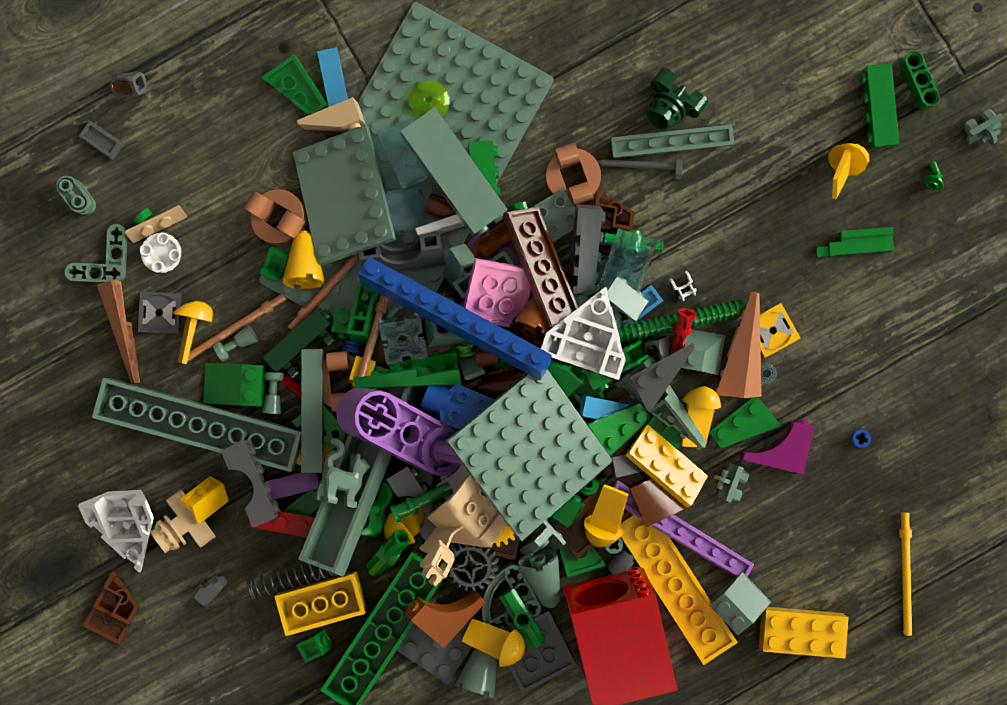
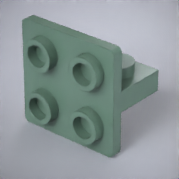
(543, 537)

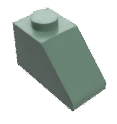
(470, 367)

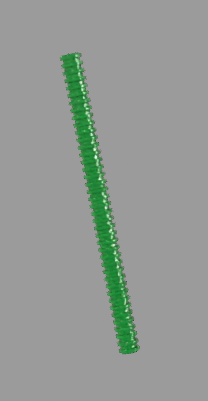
(667, 323)

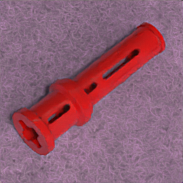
(682, 328)

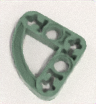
(528, 598)

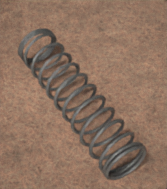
(252, 584)

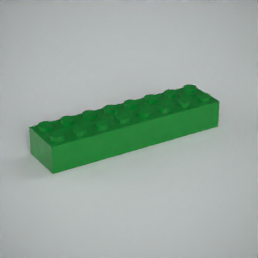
(379, 635)

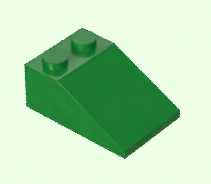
(234, 384)

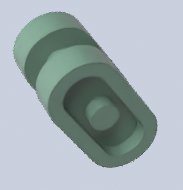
(76, 195)

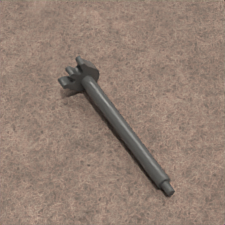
(677, 166)

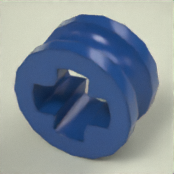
(351, 347)
(855, 442)

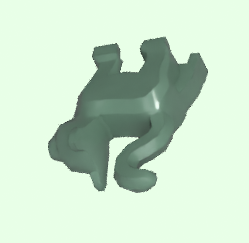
(337, 479)

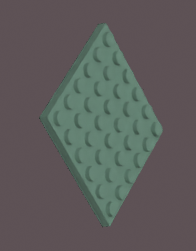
(529, 452)

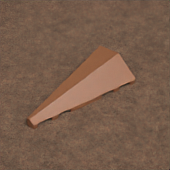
(113, 302)
(743, 369)

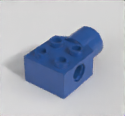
(454, 405)

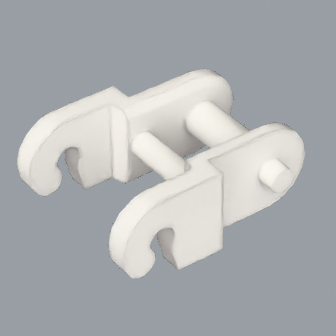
(691, 291)

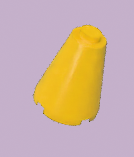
(302, 264)

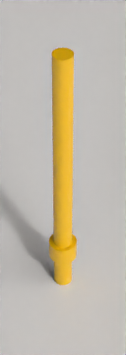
(905, 534)

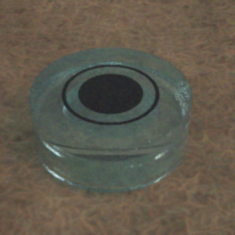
(768, 373)

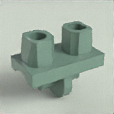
(987, 130)
(728, 482)

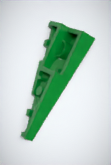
(434, 370)

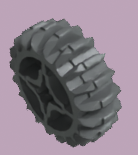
(479, 562)

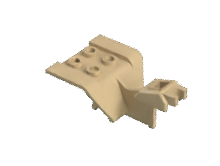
(462, 519)

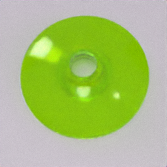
(428, 88)

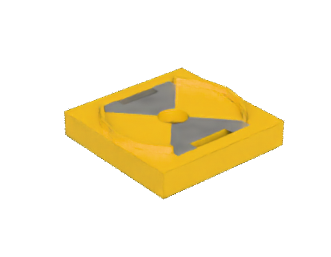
(782, 337)

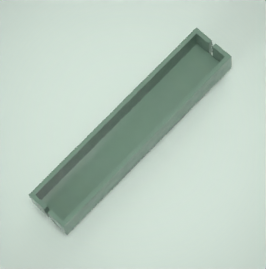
(337, 526)

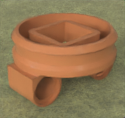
(567, 157)
(262, 208)
(334, 362)

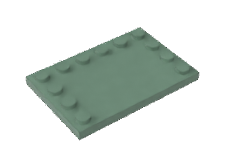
(344, 195)

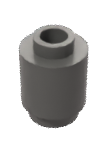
(621, 562)

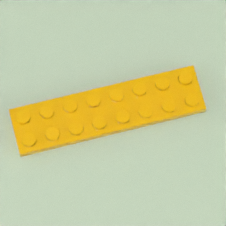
(678, 589)

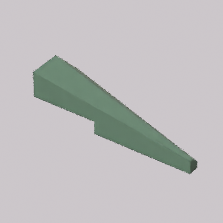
(667, 409)

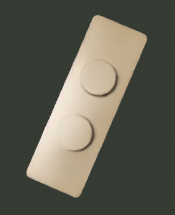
(156, 224)

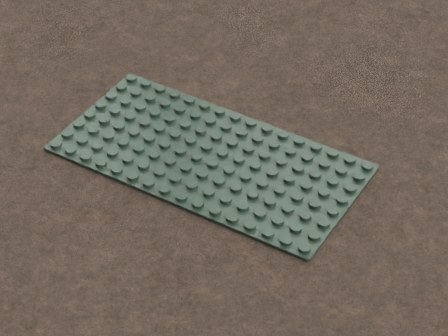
(489, 98)

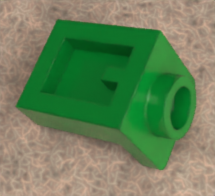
(315, 646)

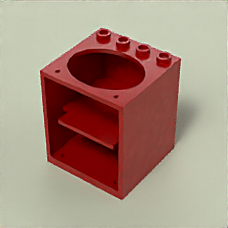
(620, 638)

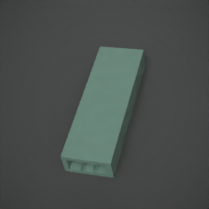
(453, 172)

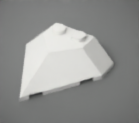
(588, 338)
(123, 521)

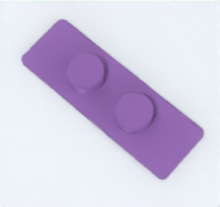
(293, 485)

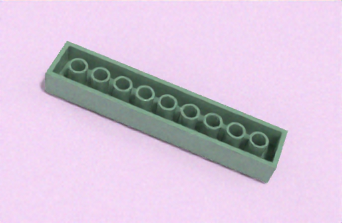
(195, 423)

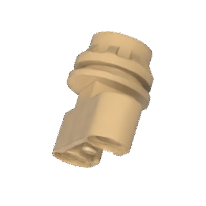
(170, 532)

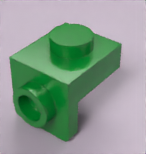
(274, 264)
(340, 323)
(597, 380)

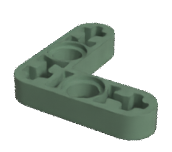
(111, 263)

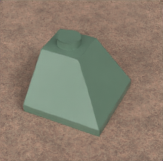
(707, 352)

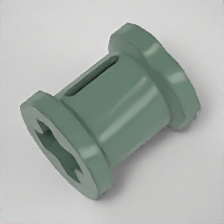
(614, 550)

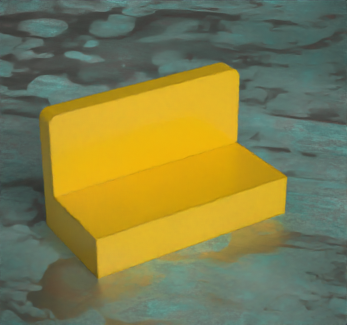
(205, 499)

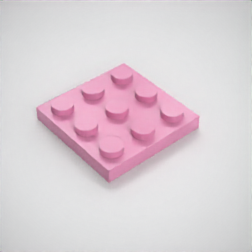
(497, 291)

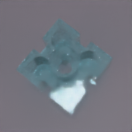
(395, 348)

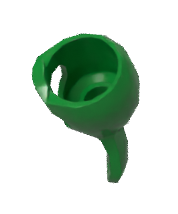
(376, 519)

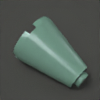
(542, 575)
(479, 674)

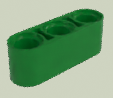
(922, 71)

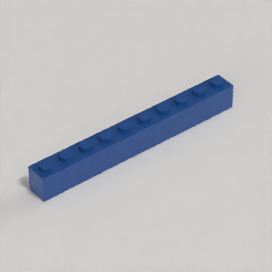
(455, 318)

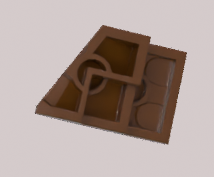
(615, 216)
(654, 502)
(112, 611)

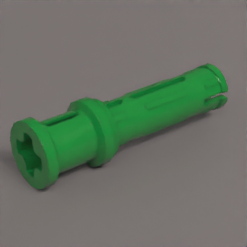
(412, 505)

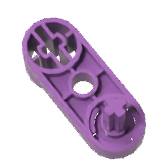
(426, 441)

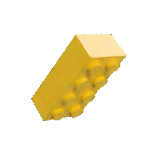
(321, 603)
(803, 632)

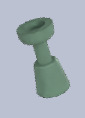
(242, 338)
(272, 401)

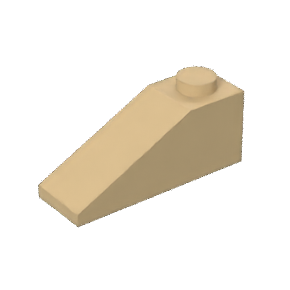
(336, 118)

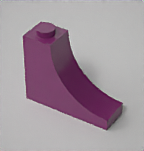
(789, 452)

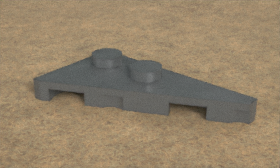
(655, 379)

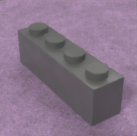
(585, 248)

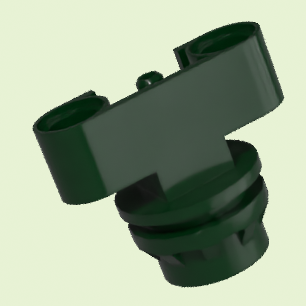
(672, 102)

